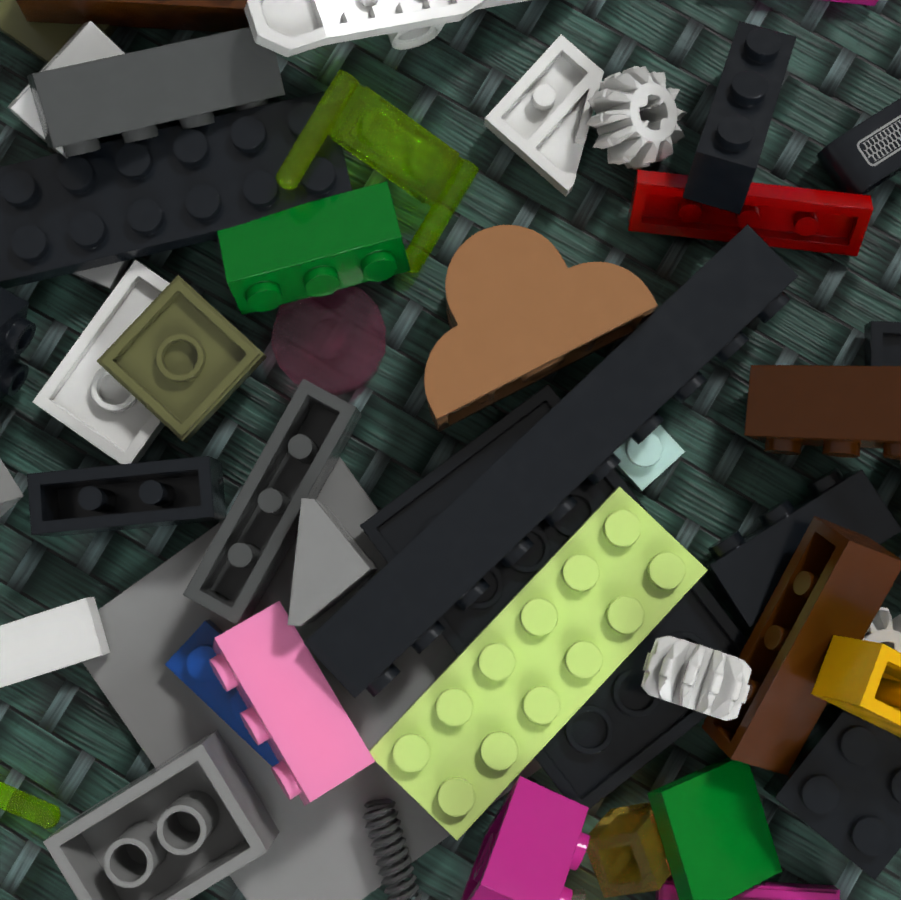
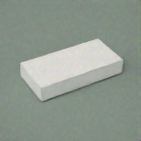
(51, 641)

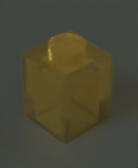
(628, 852)

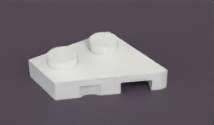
(548, 113)

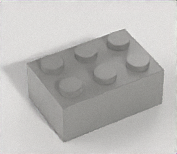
(166, 830)

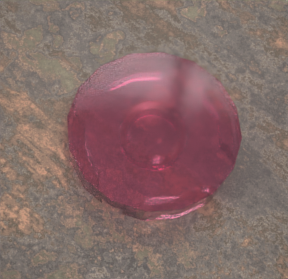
(330, 340)

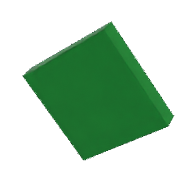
(715, 832)

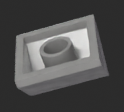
(325, 564)

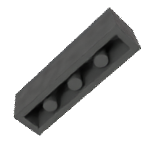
(152, 88)
(268, 506)

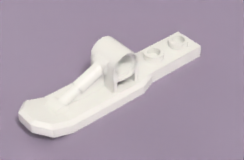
(306, 24)

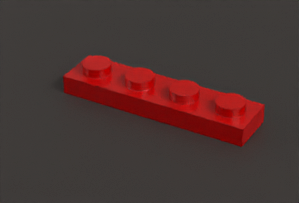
(777, 213)

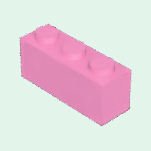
(289, 704)

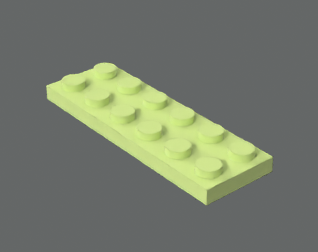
(537, 662)

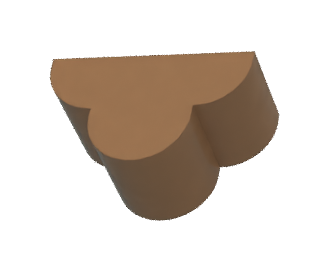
(522, 318)

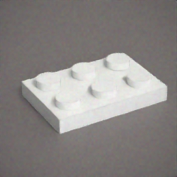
(87, 395)

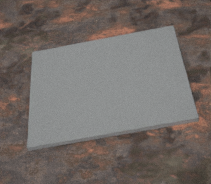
(319, 846)

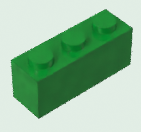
(313, 249)

